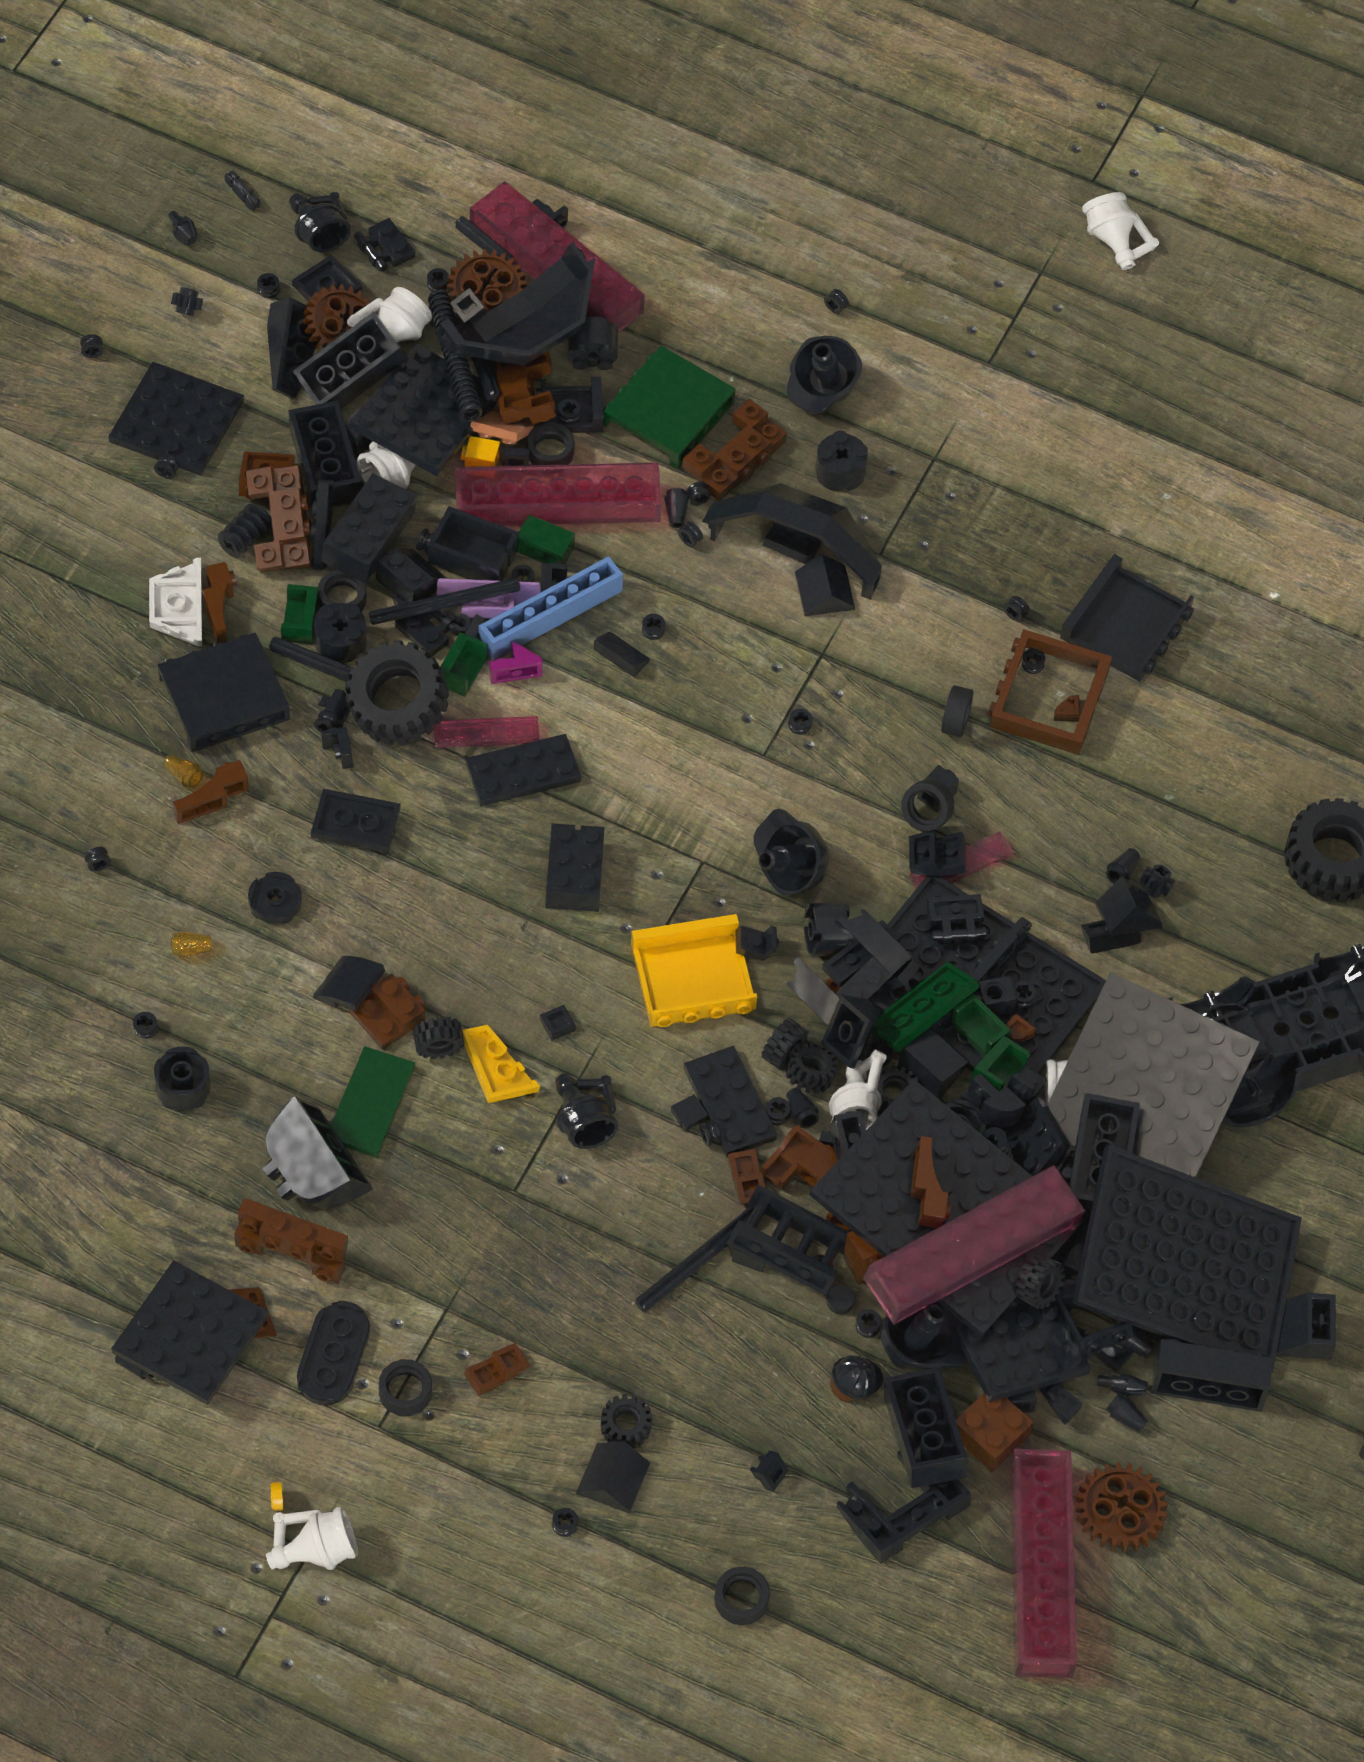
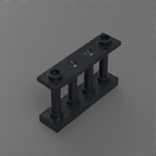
(782, 1256)

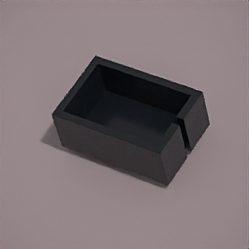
(473, 546)
(575, 867)

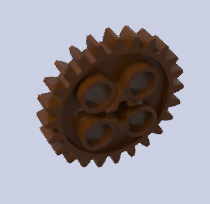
(466, 277)
(321, 316)
(1132, 1487)

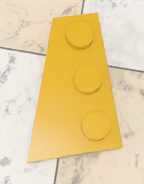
(495, 1068)

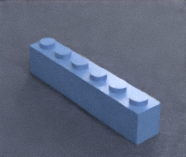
(551, 607)

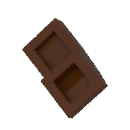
(745, 1174)
(496, 1370)

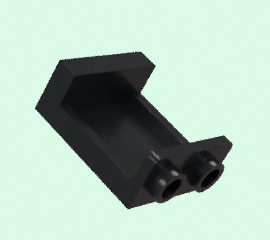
(590, 403)

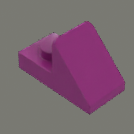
(520, 666)

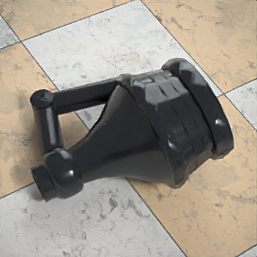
(320, 221)
(584, 1116)

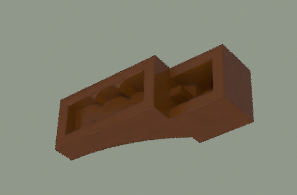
(215, 597)
(227, 782)
(925, 1186)

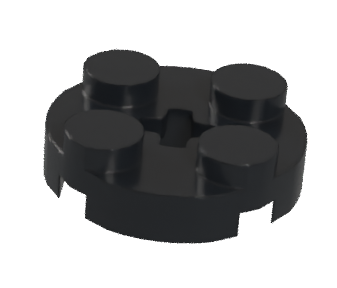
(279, 911)

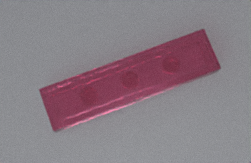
(486, 731)
(978, 857)

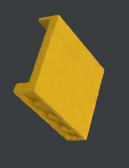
(692, 971)

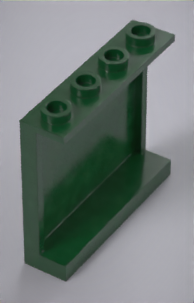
(670, 404)

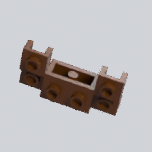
(517, 391)
(741, 455)
(289, 518)
(804, 1157)
(292, 1236)

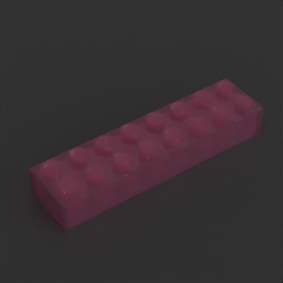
(540, 242)
(561, 493)
(973, 1244)
(1043, 1563)

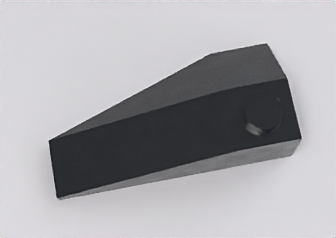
(288, 344)

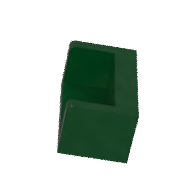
(545, 541)
(300, 614)
(464, 663)
(978, 1024)
(1002, 1062)

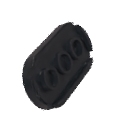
(333, 1353)

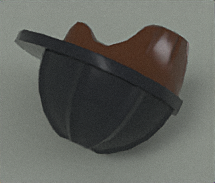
(855, 1378)

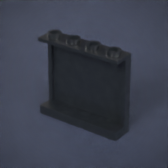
(1126, 620)
(224, 691)

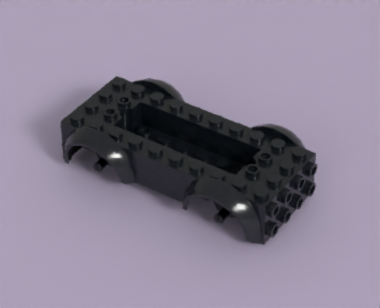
(1309, 1051)

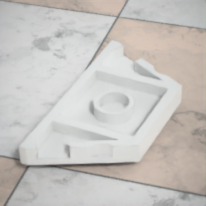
(177, 603)

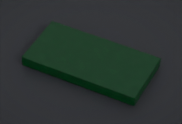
(923, 1006)
(371, 1100)

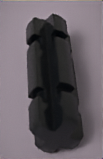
(242, 190)

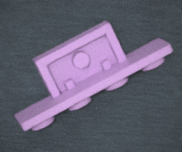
(492, 606)

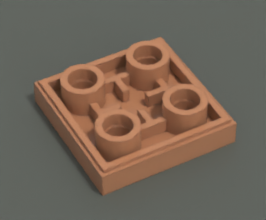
(493, 426)

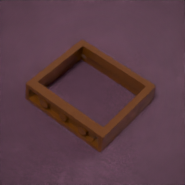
(1037, 731)

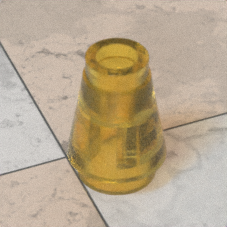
(184, 771)
(189, 944)

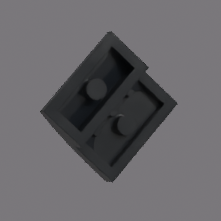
(792, 543)
(937, 855)
(349, 982)

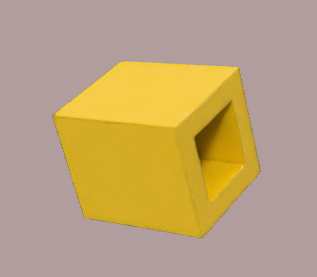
(481, 452)

